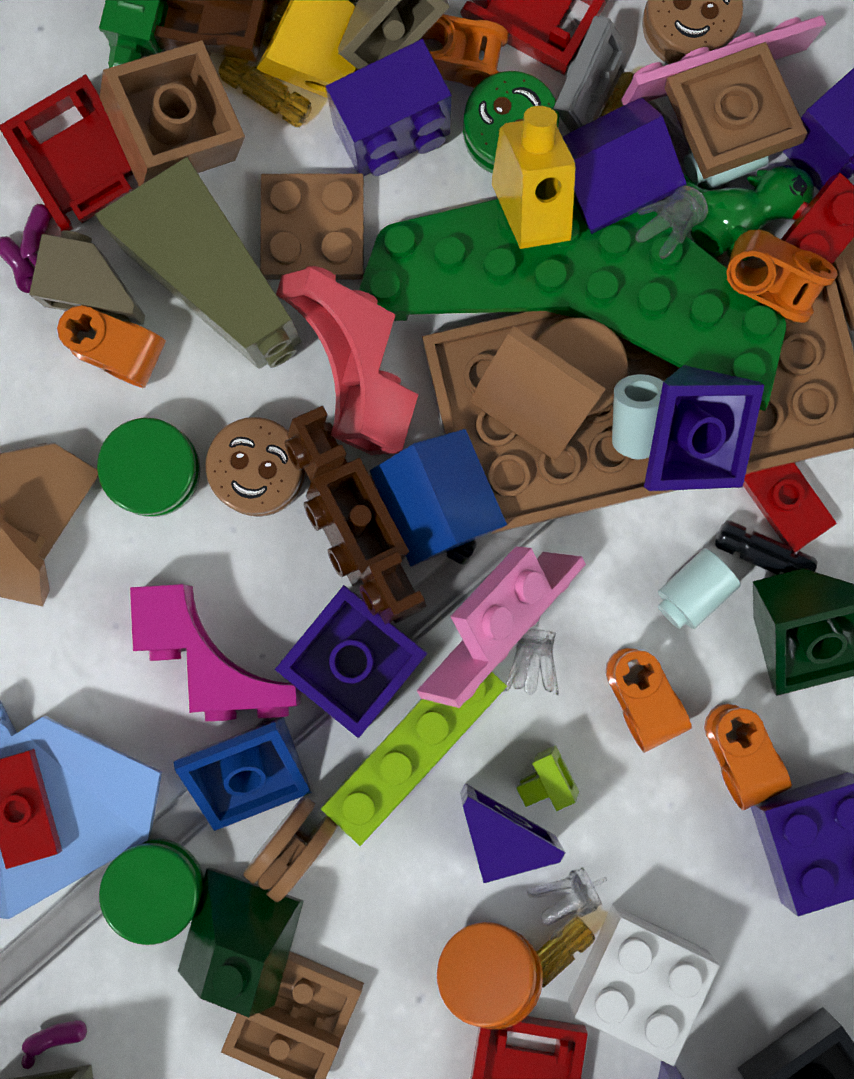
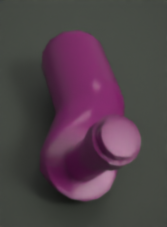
(33, 230)
(21, 268)
(52, 1036)

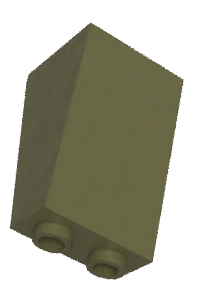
(193, 251)

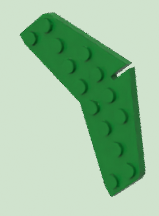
(666, 306)

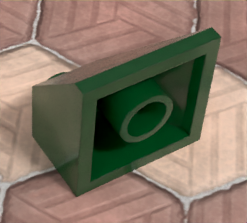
(804, 628)
(238, 944)

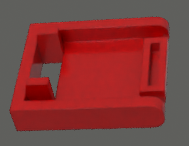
(535, 26)
(77, 167)
(501, 1061)

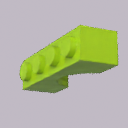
(404, 760)

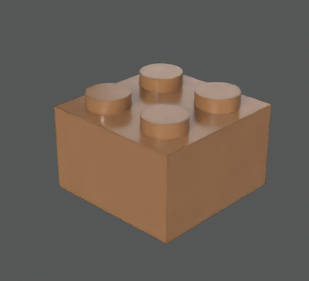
(171, 111)

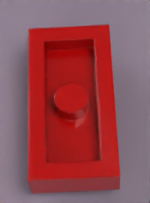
(827, 221)

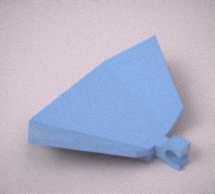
(97, 803)

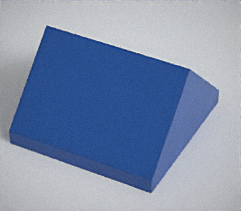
(438, 495)
(244, 774)

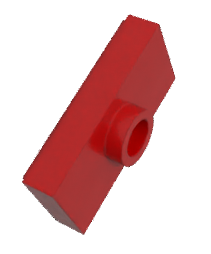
(789, 504)
(25, 812)

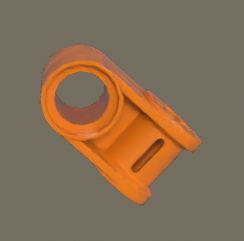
(462, 44)
(786, 279)
(117, 348)
(651, 705)
(748, 763)

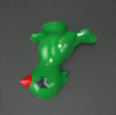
(733, 211)

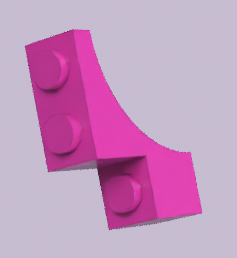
(167, 621)

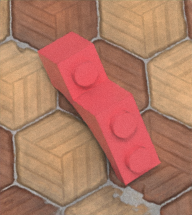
(354, 330)

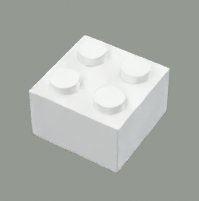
(643, 985)

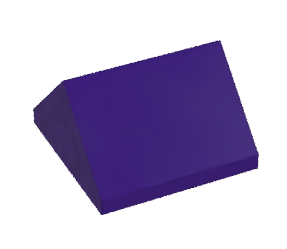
(622, 164)
(703, 431)
(506, 840)

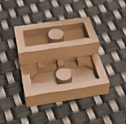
(536, 393)
(302, 1028)

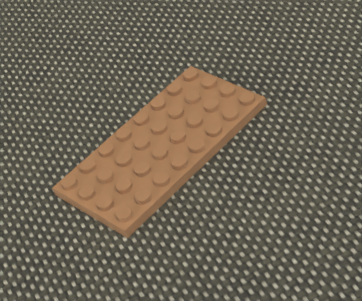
(805, 418)

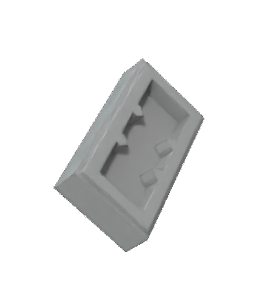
(591, 74)

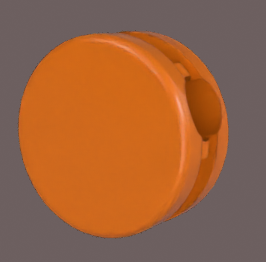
(489, 976)

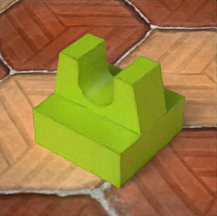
(550, 780)

